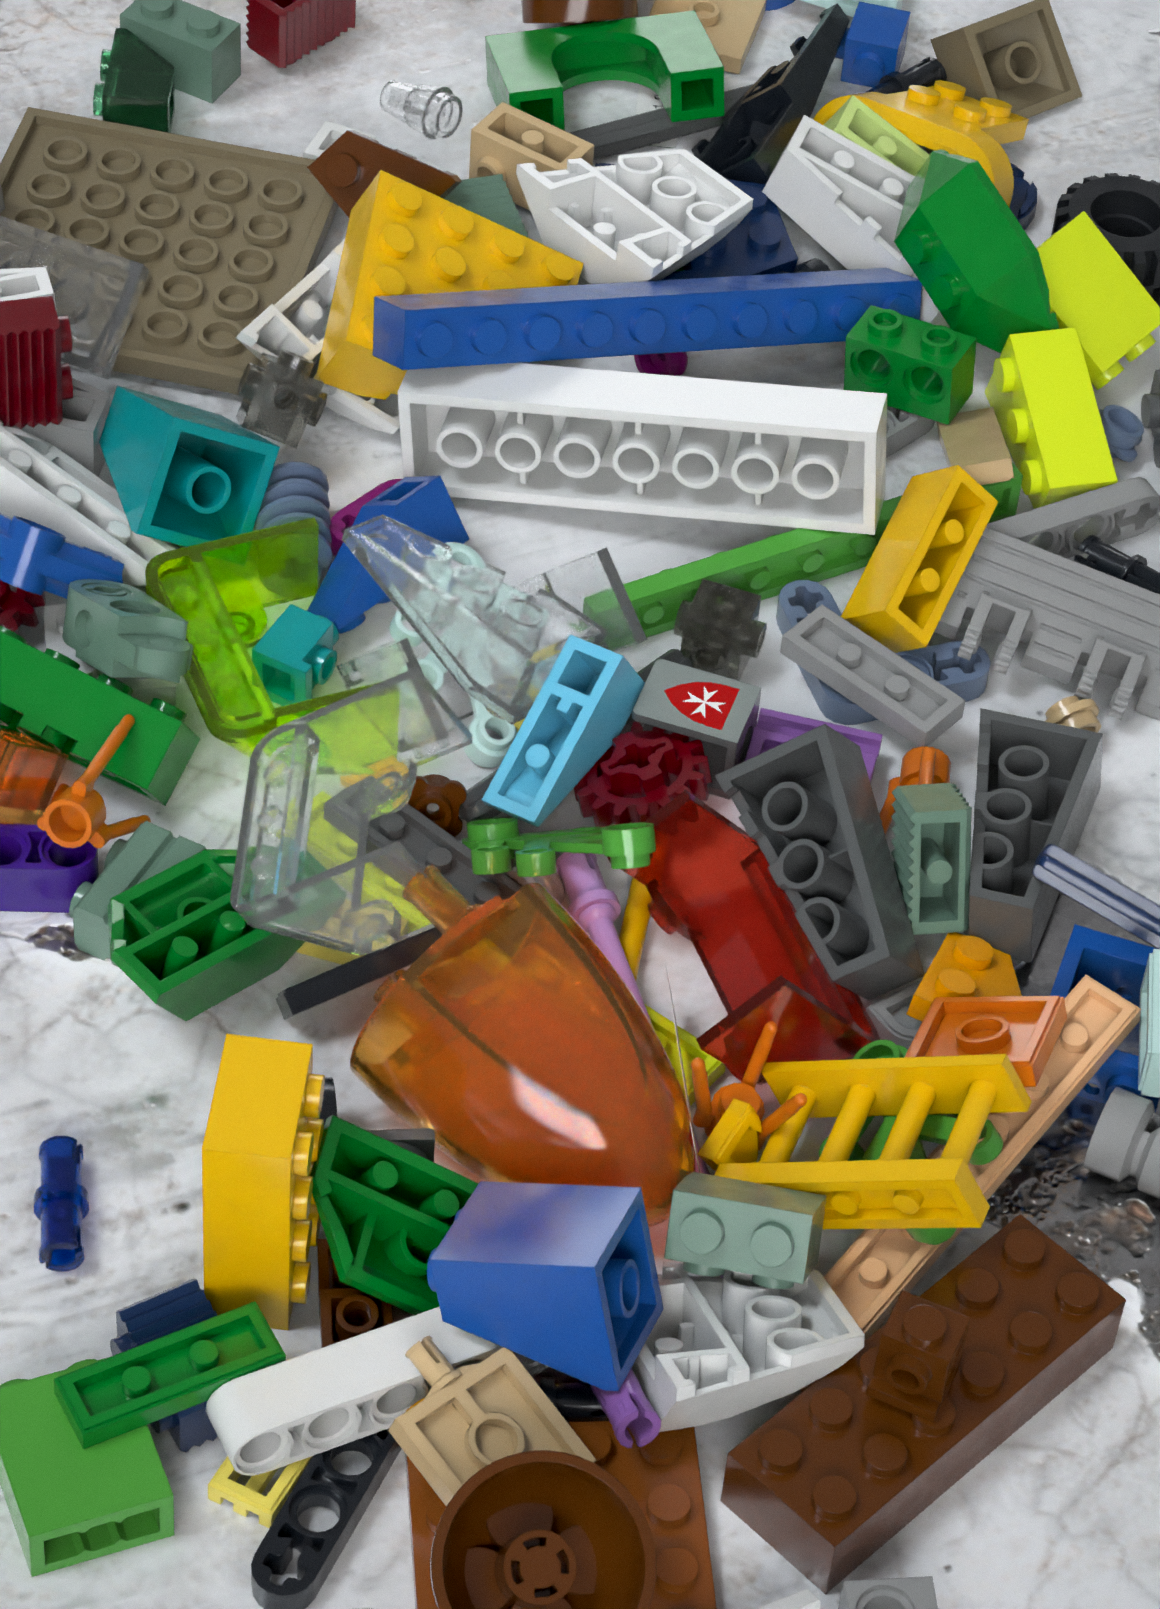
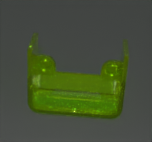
(223, 598)

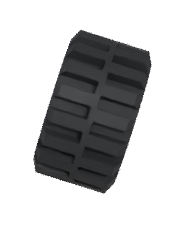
(1126, 215)

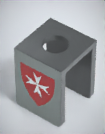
(704, 708)

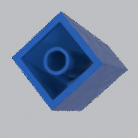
(552, 1275)

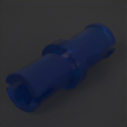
(61, 1203)

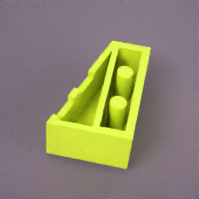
(1050, 416)

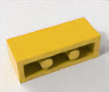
(920, 558)

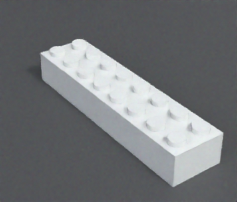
(649, 444)

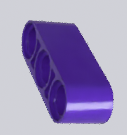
(40, 873)

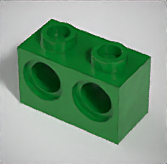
(912, 361)

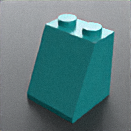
(184, 469)

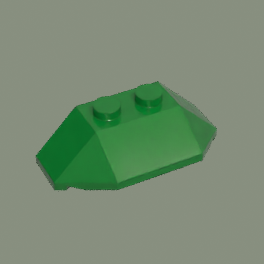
(972, 253)
(187, 940)
(383, 1212)

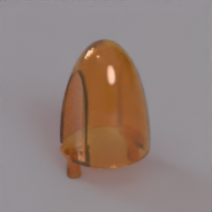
(526, 1051)

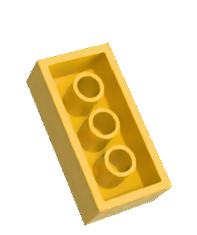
(258, 1177)

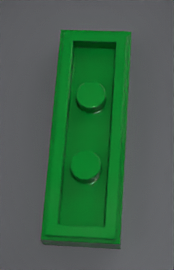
(165, 1374)

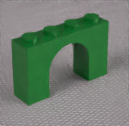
(656, 51)

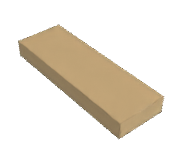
(977, 446)

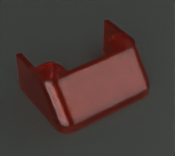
(720, 896)

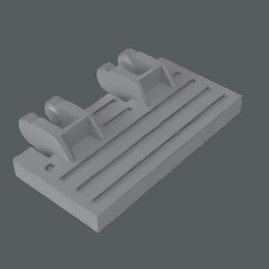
(1063, 615)

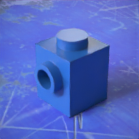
(873, 44)

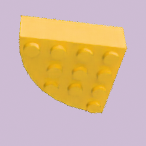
(418, 244)

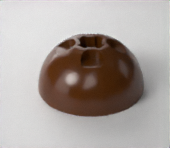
(560, 1524)

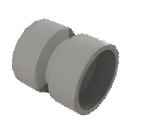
(1127, 1141)

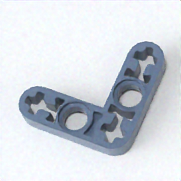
(938, 661)

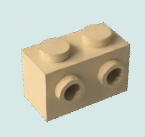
(515, 138)

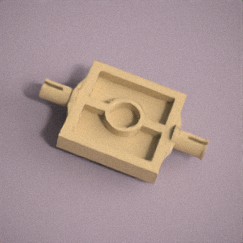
(477, 1418)

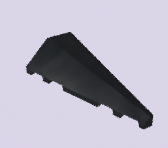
(771, 110)

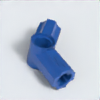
(44, 561)

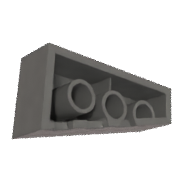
(1029, 793)
(830, 855)

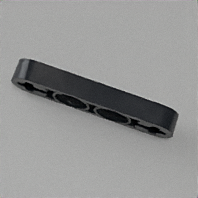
(319, 1551)

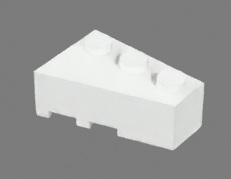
(841, 196)

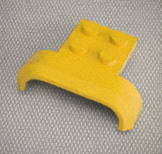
(949, 121)

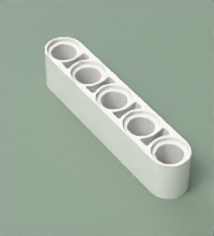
(335, 1393)

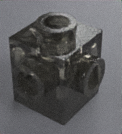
(284, 418)
(720, 629)

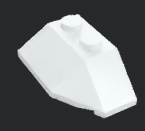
(68, 498)

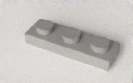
(872, 676)

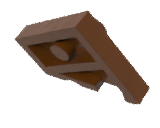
(355, 161)

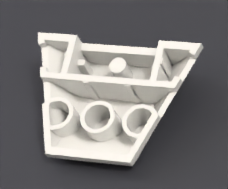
(635, 215)
(300, 326)
(739, 1344)

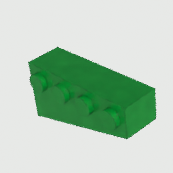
(76, 713)

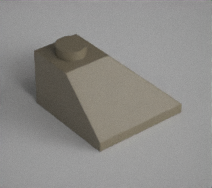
(1011, 59)

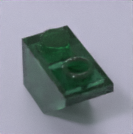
(136, 85)

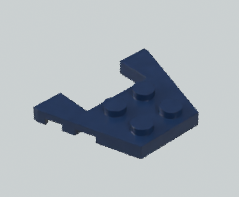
(752, 248)

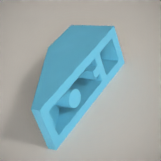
(565, 730)

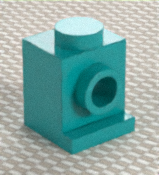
(296, 655)

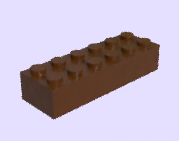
(850, 1472)

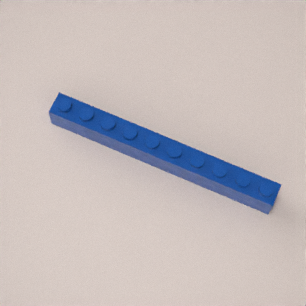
(632, 317)

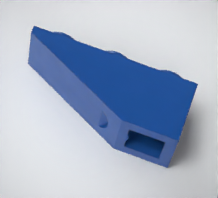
(414, 501)

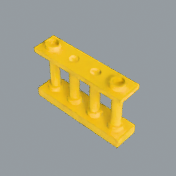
(894, 1188)

